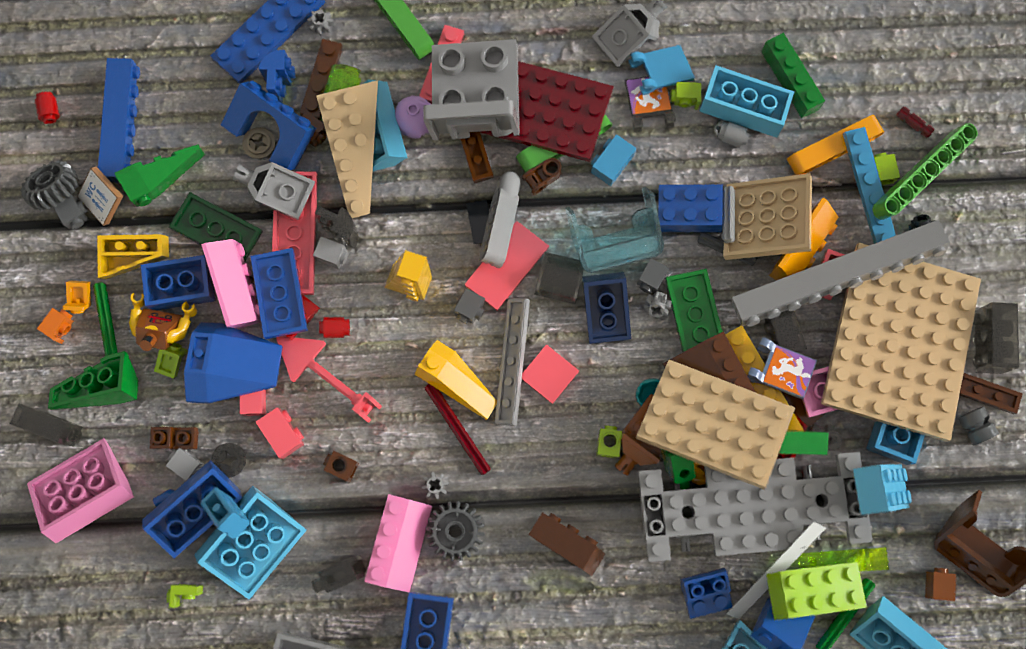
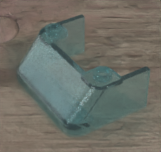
(620, 247)

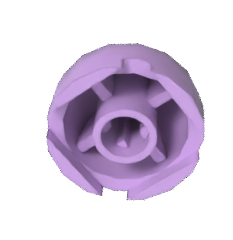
(410, 116)

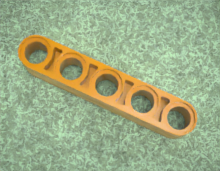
(830, 147)

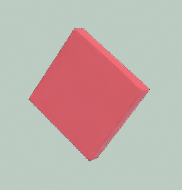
(549, 374)

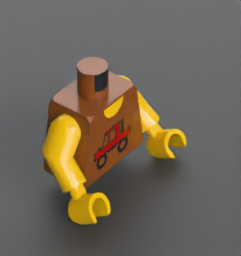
(158, 328)

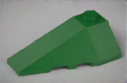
(150, 180)
(106, 383)

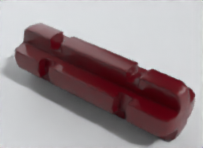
(915, 122)

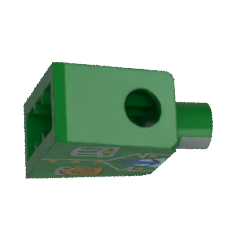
(679, 469)

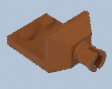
(635, 450)

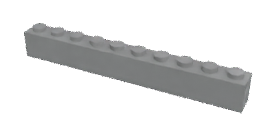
(840, 273)

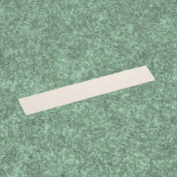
(781, 564)

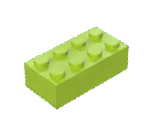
(815, 590)

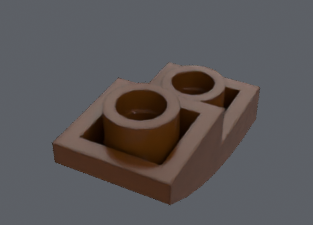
(174, 438)

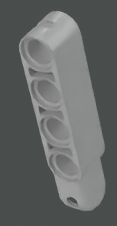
(500, 220)

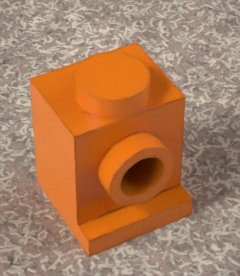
(56, 324)

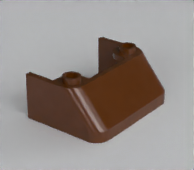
(978, 555)

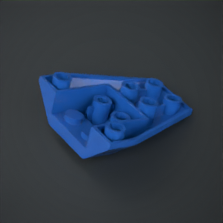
(228, 363)

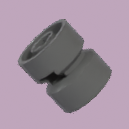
(978, 425)

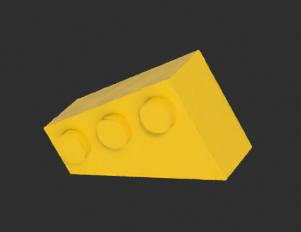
(128, 252)

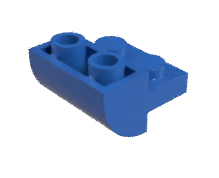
(277, 73)
(706, 593)

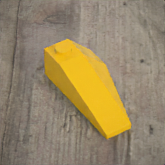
(451, 375)

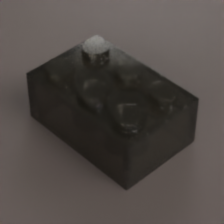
(996, 338)

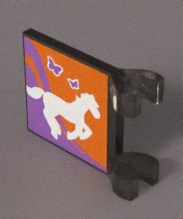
(650, 105)

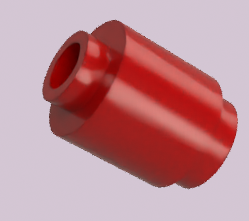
(46, 107)
(334, 327)

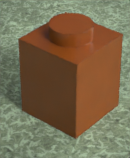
(940, 585)

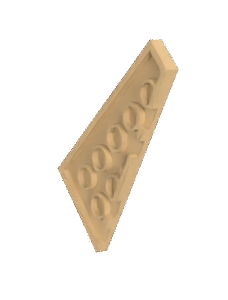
(350, 129)

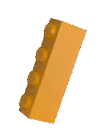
(822, 223)

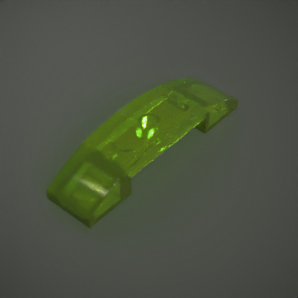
(868, 558)

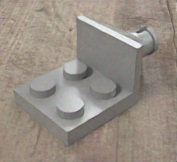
(629, 30)
(276, 188)

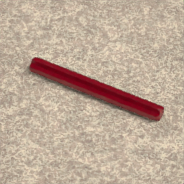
(458, 430)

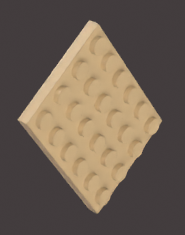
(716, 424)

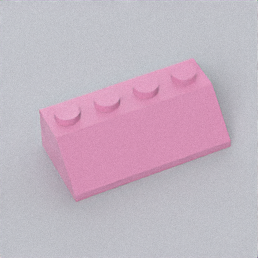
(232, 283)
(398, 543)

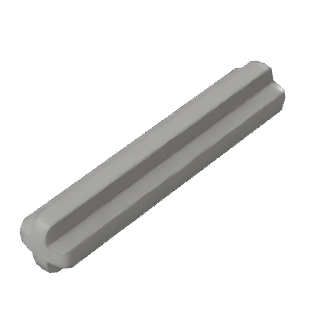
(728, 216)

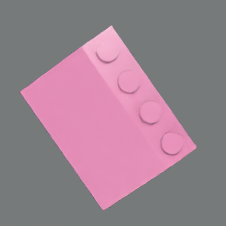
(78, 491)

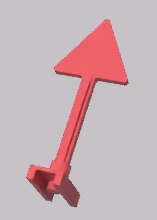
(300, 354)

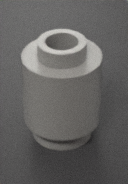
(733, 134)

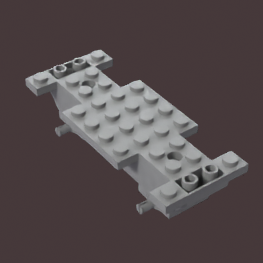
(749, 517)

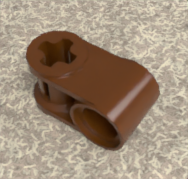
(539, 178)

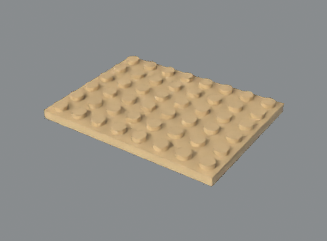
(904, 348)

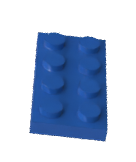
(278, 293)

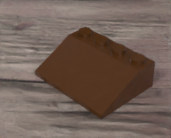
(716, 359)

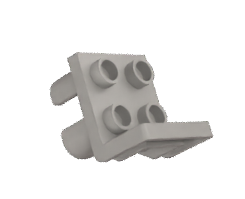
(474, 89)

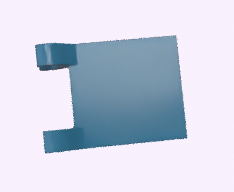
(663, 67)

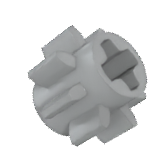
(320, 22)
(657, 304)
(434, 479)

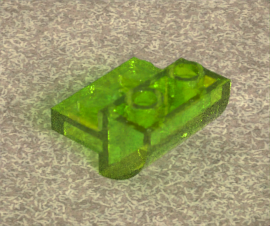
(342, 77)

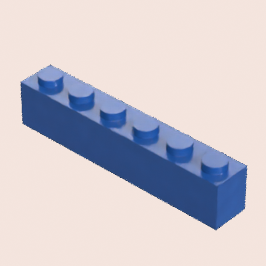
(118, 116)

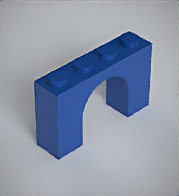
(293, 129)

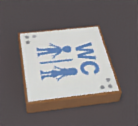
(99, 196)

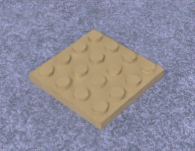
(771, 217)

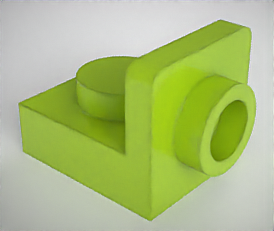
(169, 360)
(186, 590)

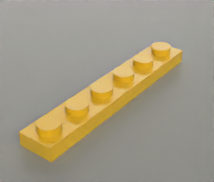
(750, 358)

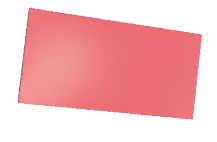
(499, 283)

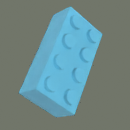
(746, 101)
(882, 488)

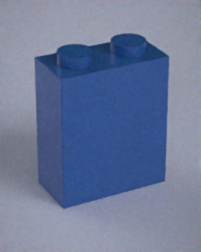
(781, 633)

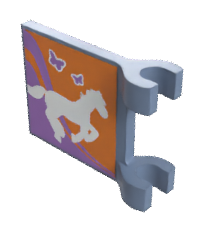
(783, 369)

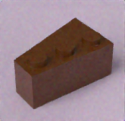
(567, 542)

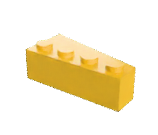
(410, 276)

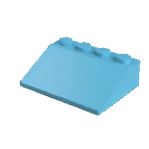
(257, 551)

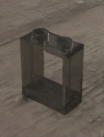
(46, 425)

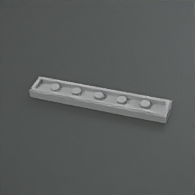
(512, 361)

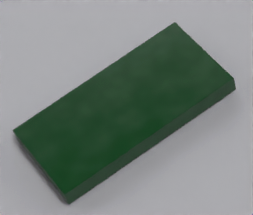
(209, 223)

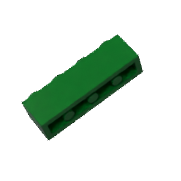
(792, 75)

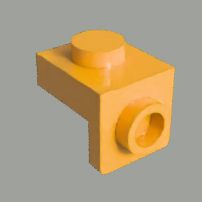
(78, 296)

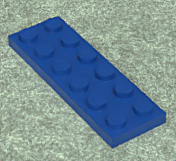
(262, 34)

